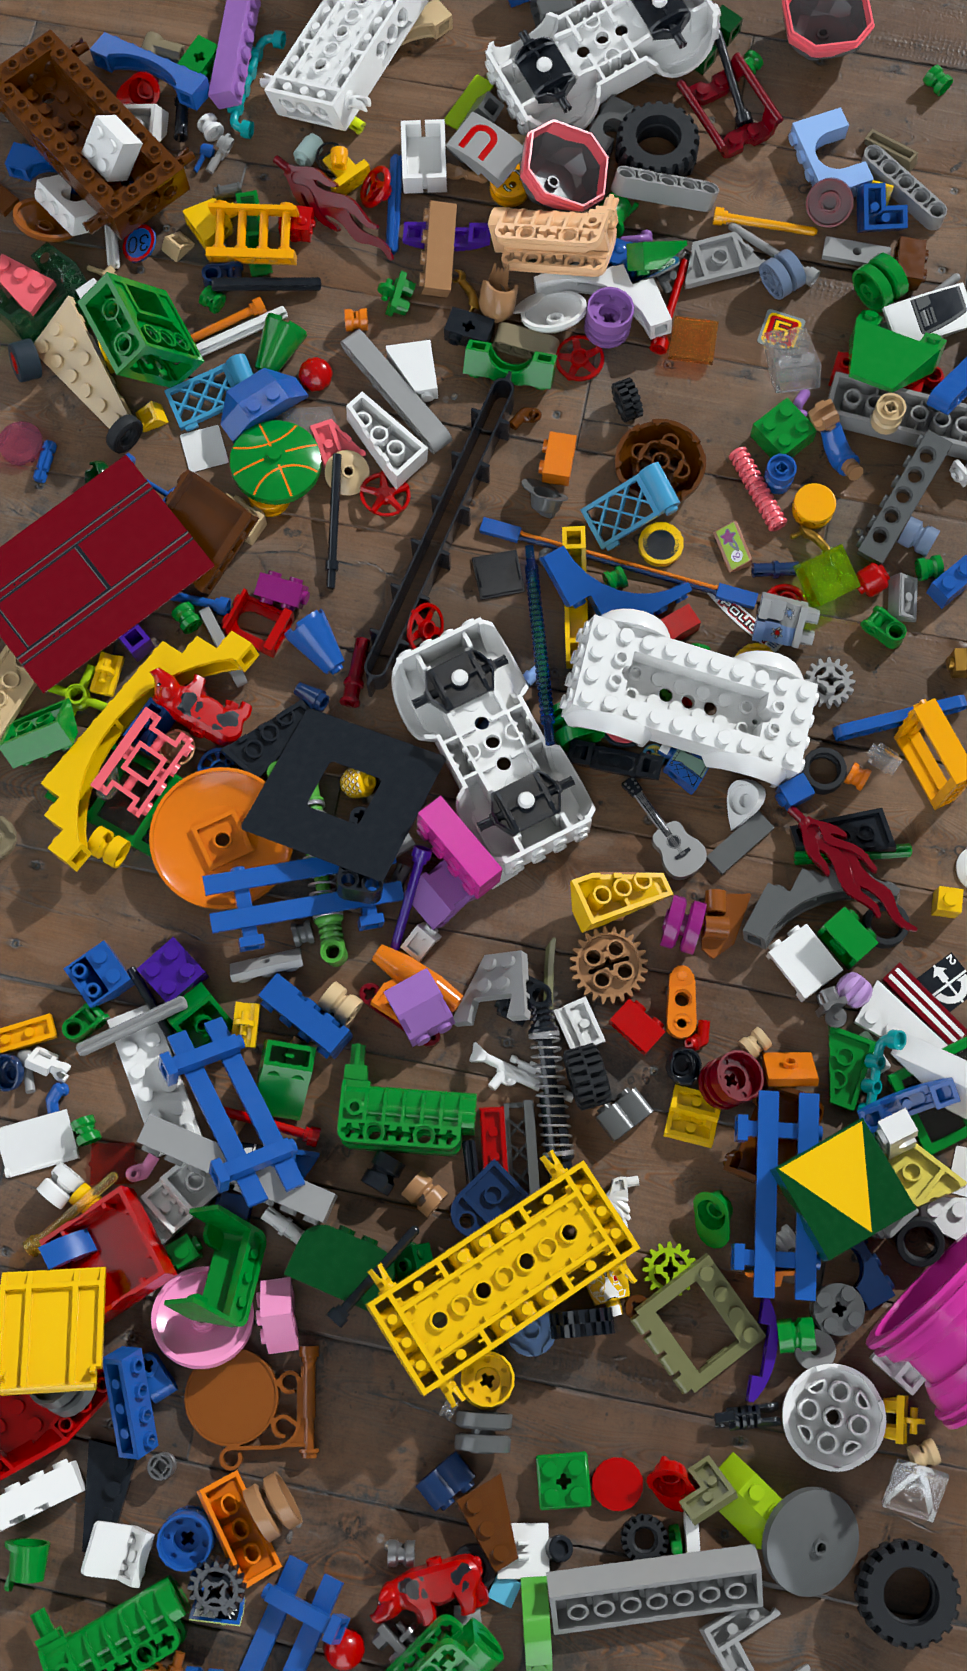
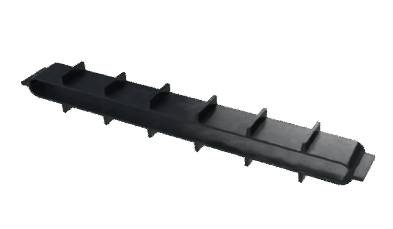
(500, 389)

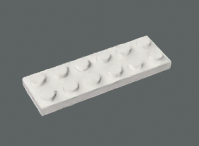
(140, 1060)

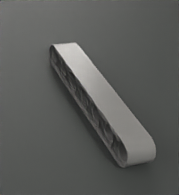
(396, 391)

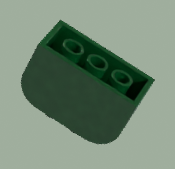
(337, 1262)

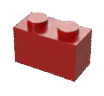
(637, 1026)

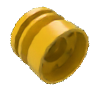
(493, 1366)

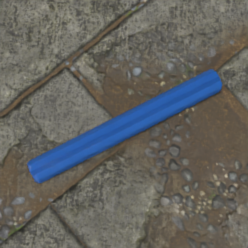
(394, 204)

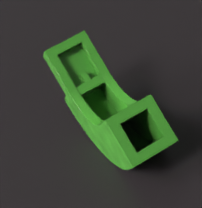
(536, 1623)

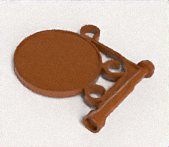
(241, 1400)

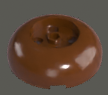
(671, 442)

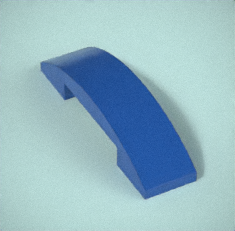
(915, 1099)

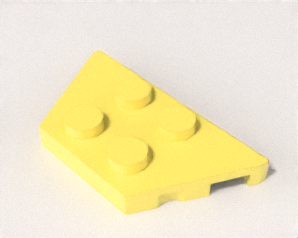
(925, 1176)

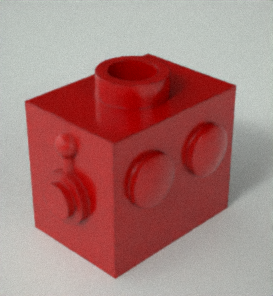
(301, 227)

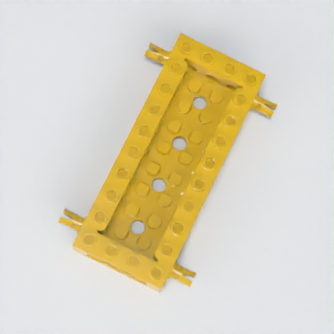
(516, 1293)

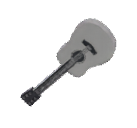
(680, 853)

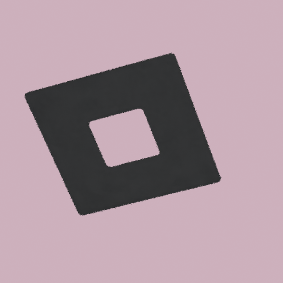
(372, 844)

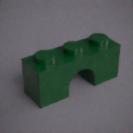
(730, 28)

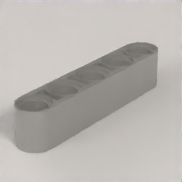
(664, 189)
(912, 191)

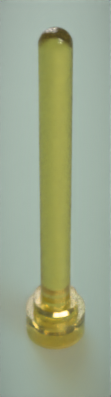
(32, 1242)

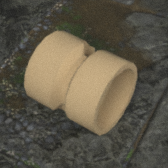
(888, 413)
(338, 1002)

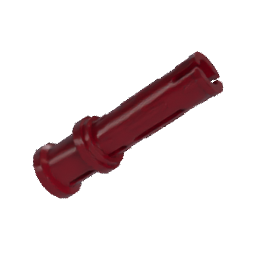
(354, 682)

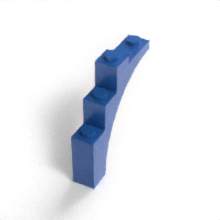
(575, 585)

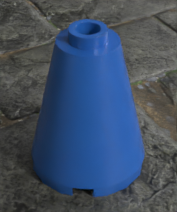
(317, 642)

